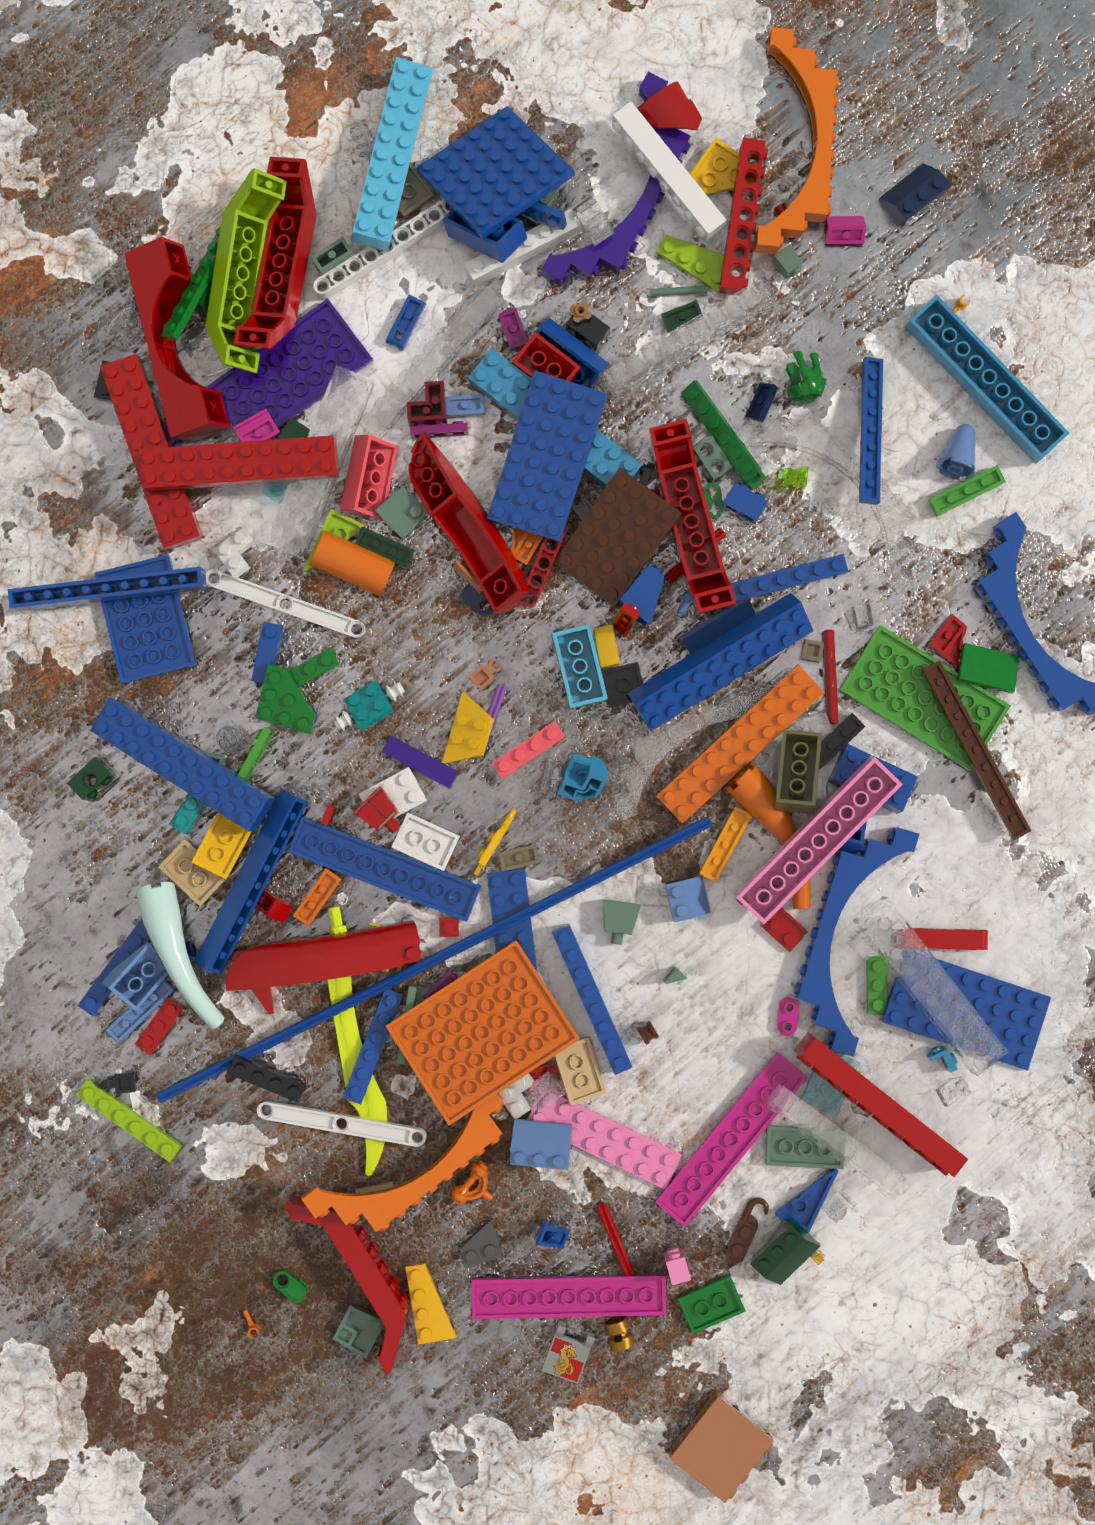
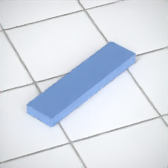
(132, 1019)

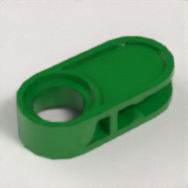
(294, 1289)

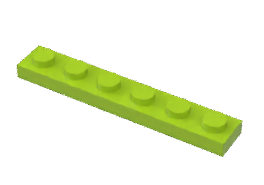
(129, 1120)

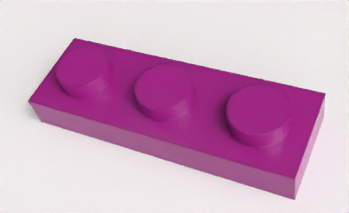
(439, 429)

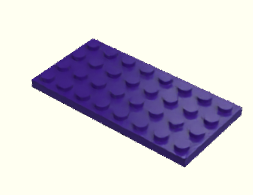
(294, 370)

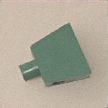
(619, 918)

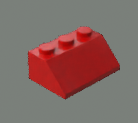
(545, 358)

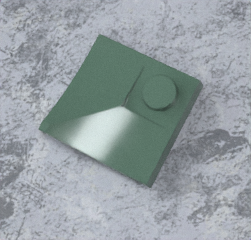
(402, 512)
(359, 1330)

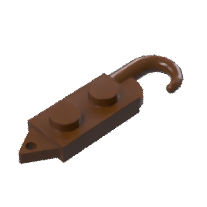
(743, 1233)

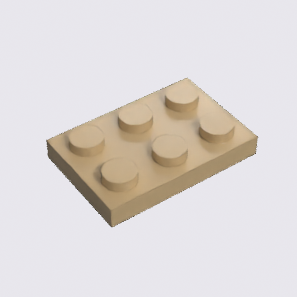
(190, 878)
(579, 1072)

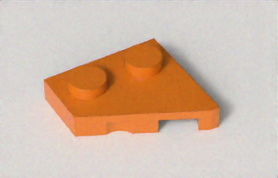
(525, 545)

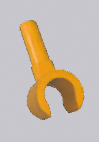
(960, 305)

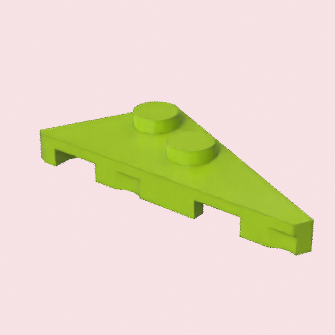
(339, 525)

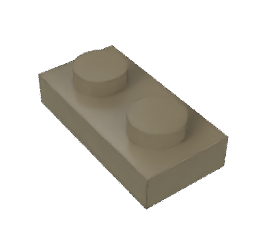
(519, 857)

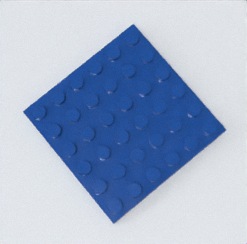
(495, 172)

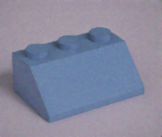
(541, 1144)

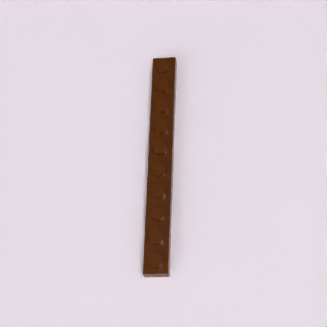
(976, 750)

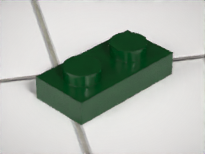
(680, 315)

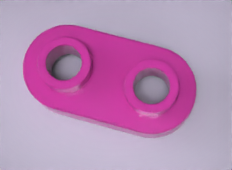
(786, 1016)

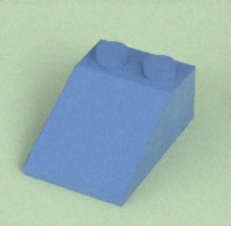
(137, 976)

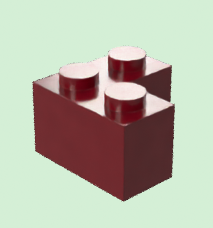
(432, 409)

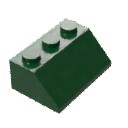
(784, 1252)

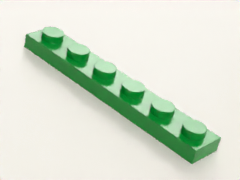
(721, 431)

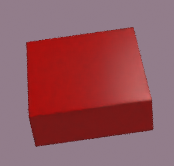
(328, 815)

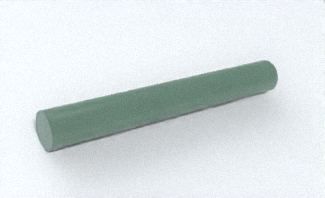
(678, 290)

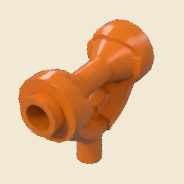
(478, 1172)

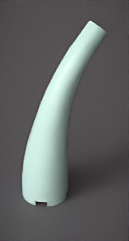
(164, 926)

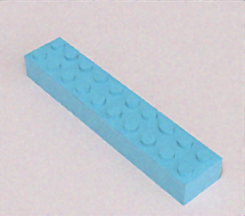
(391, 154)

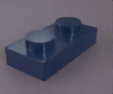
(761, 401)

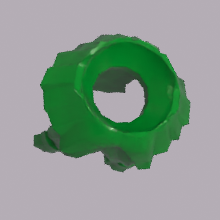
(813, 379)

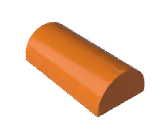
(352, 563)

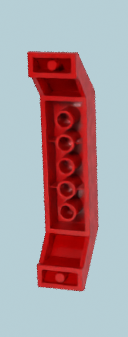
(283, 259)
(694, 529)
(368, 1270)

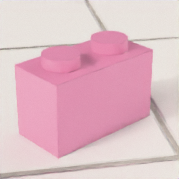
(676, 1265)

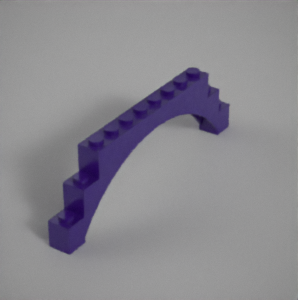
(615, 249)

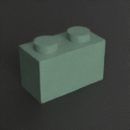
(332, 256)

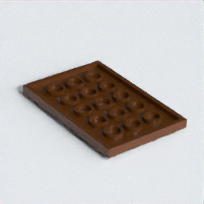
(617, 537)

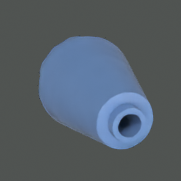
(959, 454)

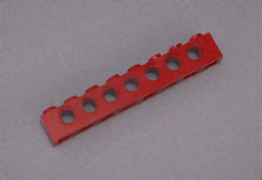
(754, 150)

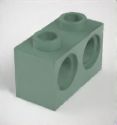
(716, 457)

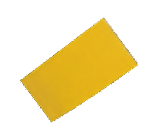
(607, 646)

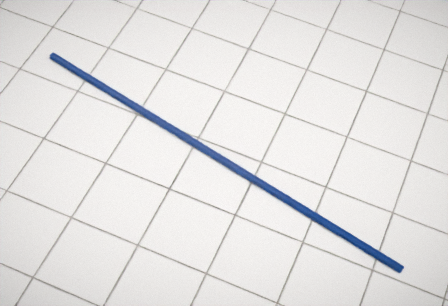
(438, 957)

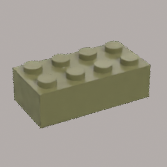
(798, 771)

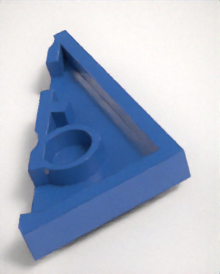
(808, 1203)

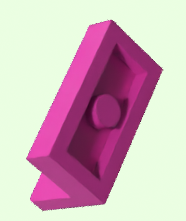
(845, 230)

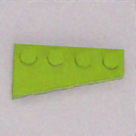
(694, 260)

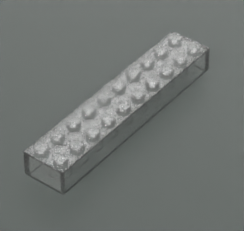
(687, 339)
(307, 499)
(930, 986)

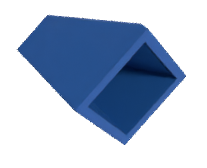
(645, 594)

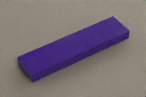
(420, 761)

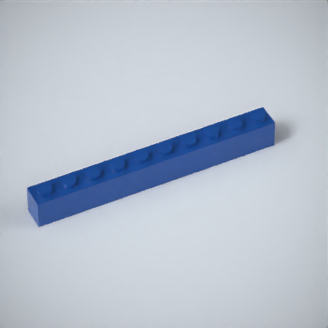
(107, 589)
(250, 882)

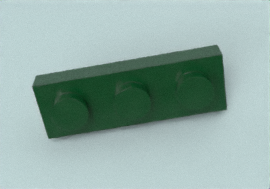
(385, 547)

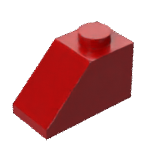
(273, 906)

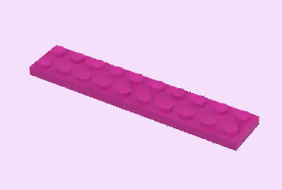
(727, 1142)
(568, 1296)

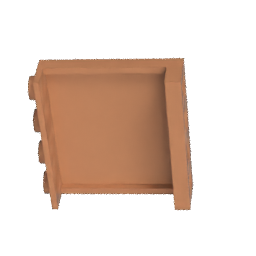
(720, 1447)

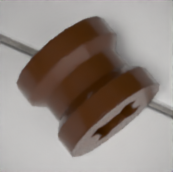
(647, 1032)

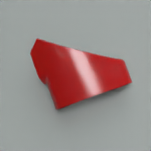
(671, 109)

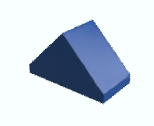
(551, 1235)

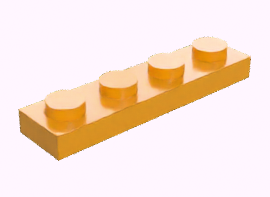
(725, 844)

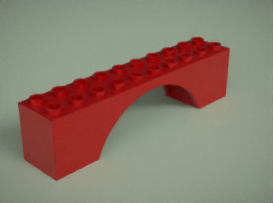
(158, 278)

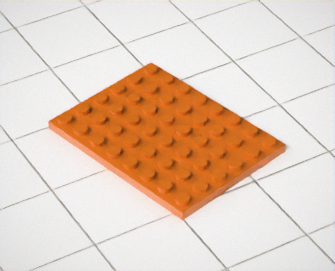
(482, 1032)

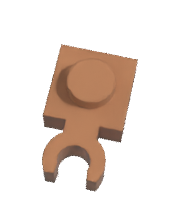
(483, 676)

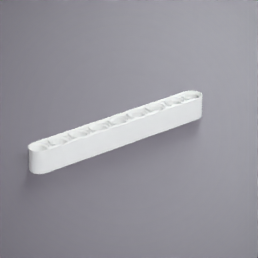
(382, 257)

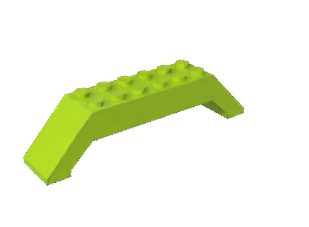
(239, 265)

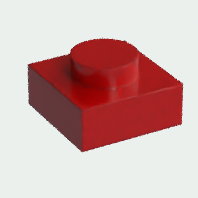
(448, 927)

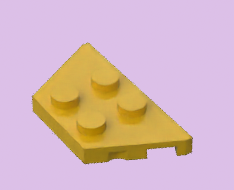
(468, 732)

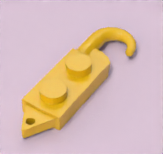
(494, 839)

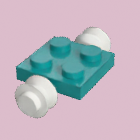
(368, 705)

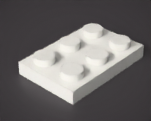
(401, 789)
(425, 841)

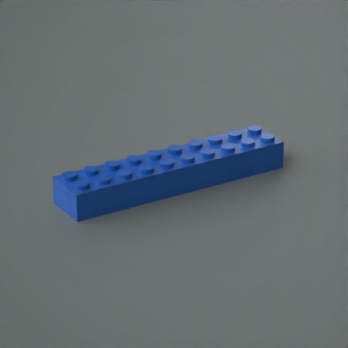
(721, 661)
(182, 764)

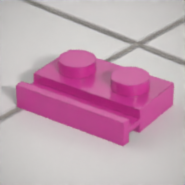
(257, 428)

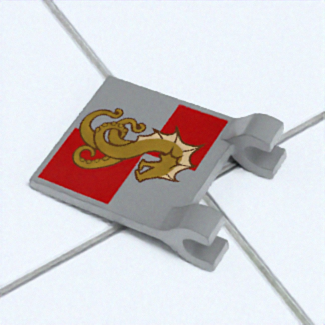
(567, 1355)

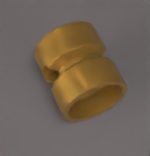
(620, 1337)

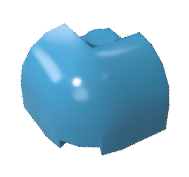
(583, 778)

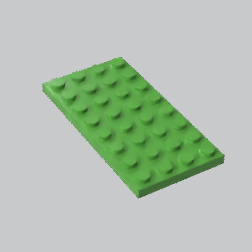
(893, 686)

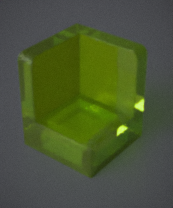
(795, 478)

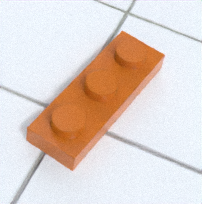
(317, 897)

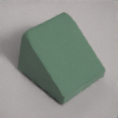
(674, 976)

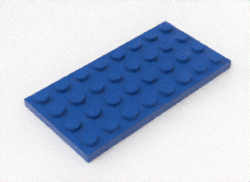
(547, 456)
(1007, 1009)

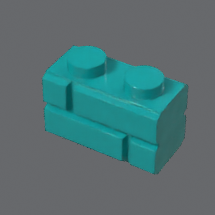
(187, 814)

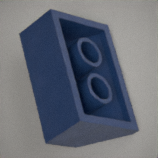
(915, 193)

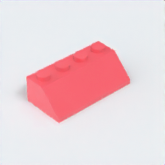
(368, 476)

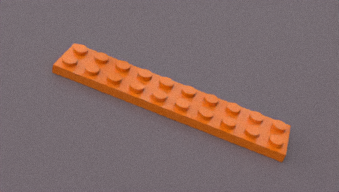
(740, 743)

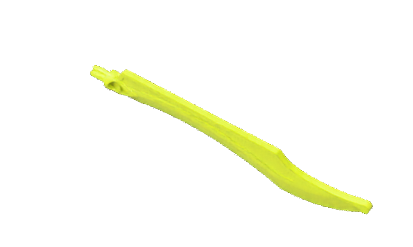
(349, 1045)

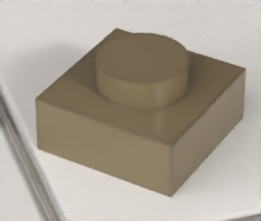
(812, 650)

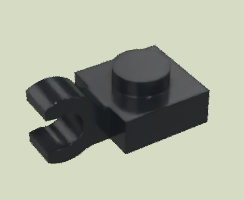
(122, 1083)

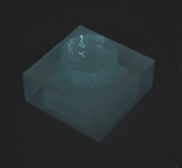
(276, 491)

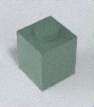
(788, 262)

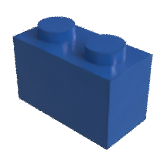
(745, 503)

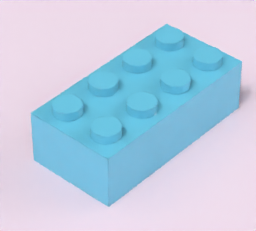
(579, 666)

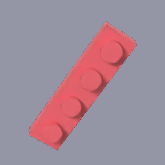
(528, 750)

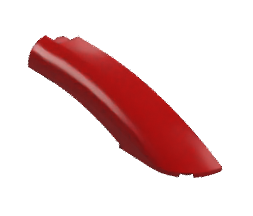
(467, 526)
(325, 957)

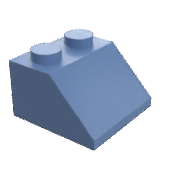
(687, 898)

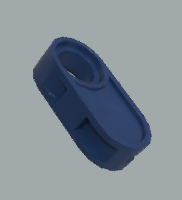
(474, 600)

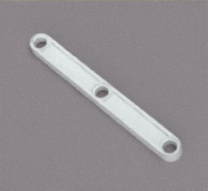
(298, 608)
(355, 1126)

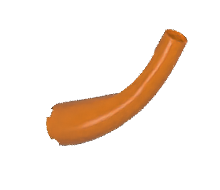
(758, 797)

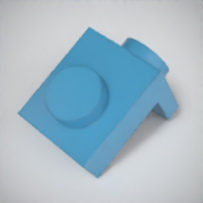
(947, 1058)

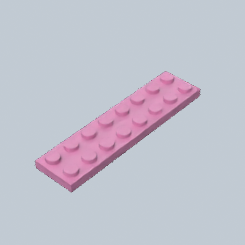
(613, 1142)

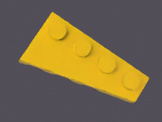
(429, 1314)

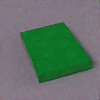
(988, 668)
(711, 1304)

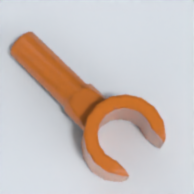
(252, 1326)

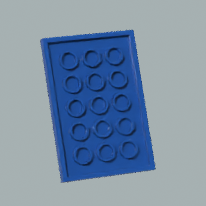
(147, 631)

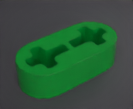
(717, 499)

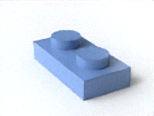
(465, 405)

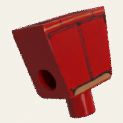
(379, 811)

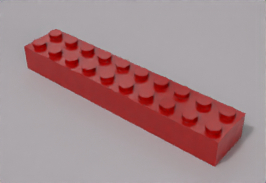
(144, 430)
(239, 463)
(884, 1108)

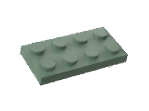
(790, 1148)

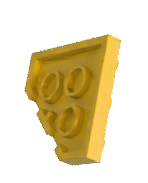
(717, 169)

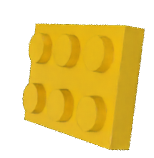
(221, 847)

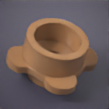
(580, 316)

